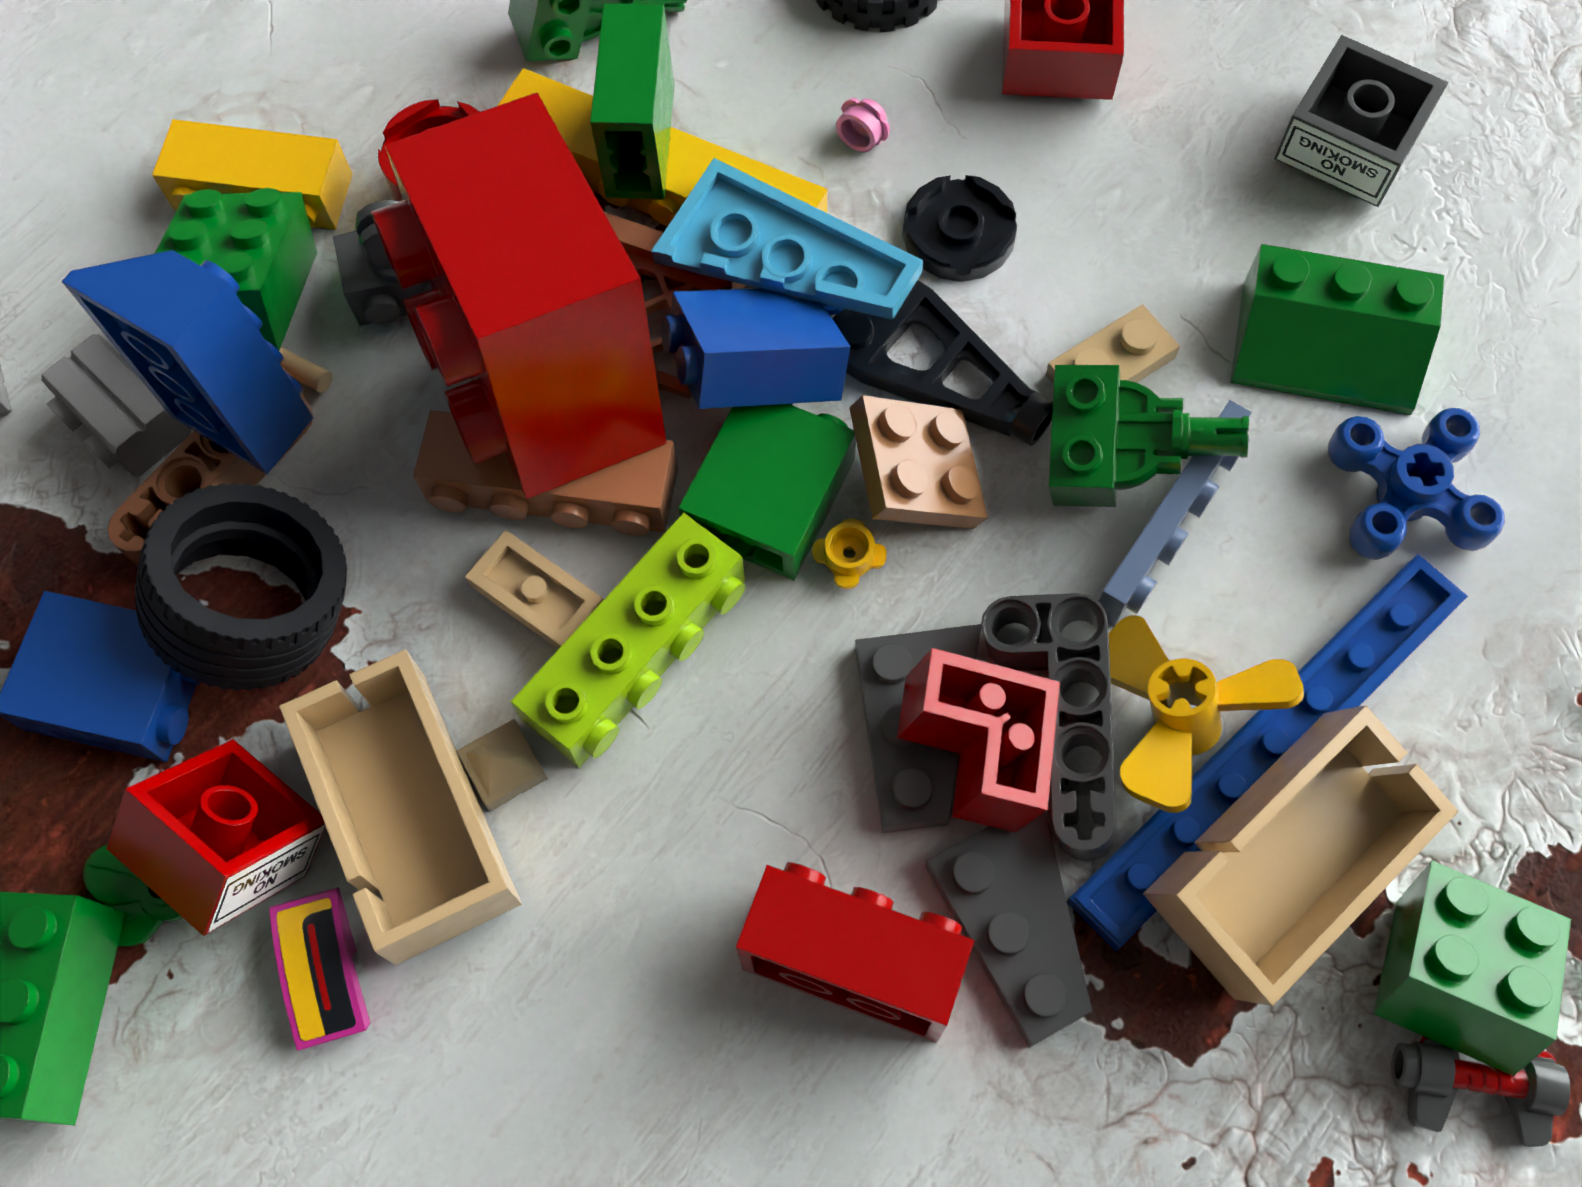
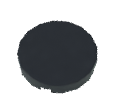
(960, 227)

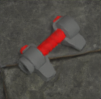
(1436, 1073)

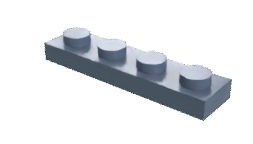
(1162, 536)

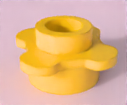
(849, 535)

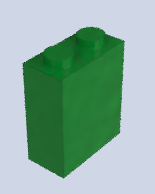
(633, 100)
(771, 482)

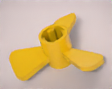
(1161, 763)

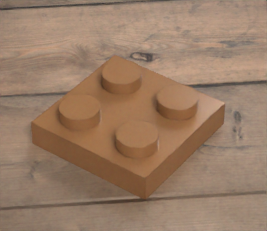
(917, 463)

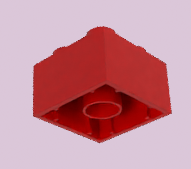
(522, 296)

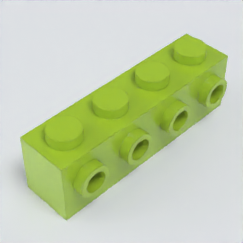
(631, 641)

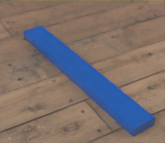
(1332, 680)

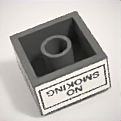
(1359, 120)

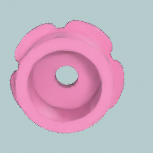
(862, 124)

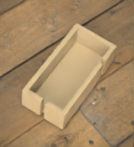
(399, 809)
(1300, 855)

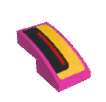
(317, 968)

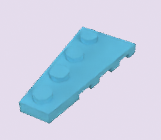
(778, 243)

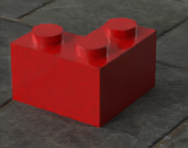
(997, 724)

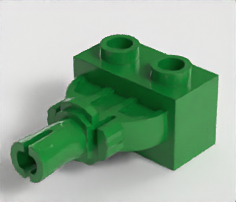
(559, 26)
(1121, 435)

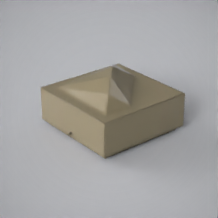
(501, 765)

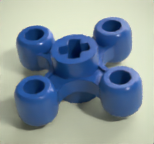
(1415, 483)

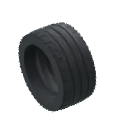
(239, 523)

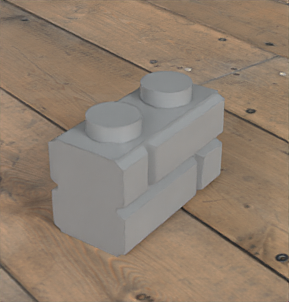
(114, 405)

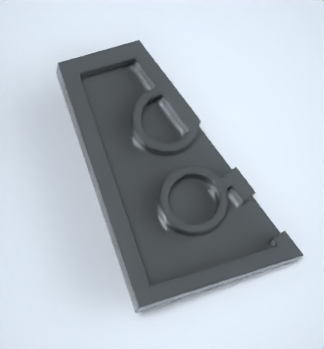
(910, 778)
(1015, 908)

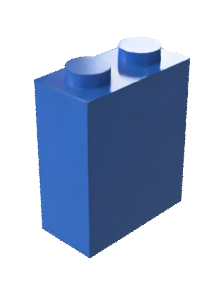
(754, 348)
(95, 681)

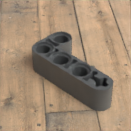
(1075, 726)

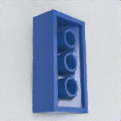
(197, 351)

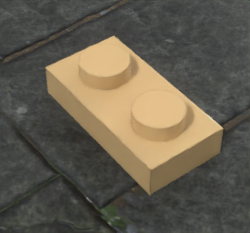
(1132, 342)
(532, 589)

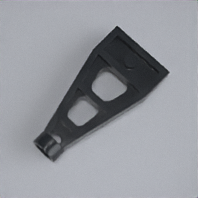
(869, 364)

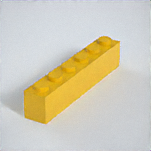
(686, 157)

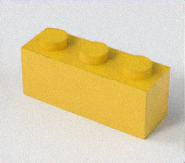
(249, 159)

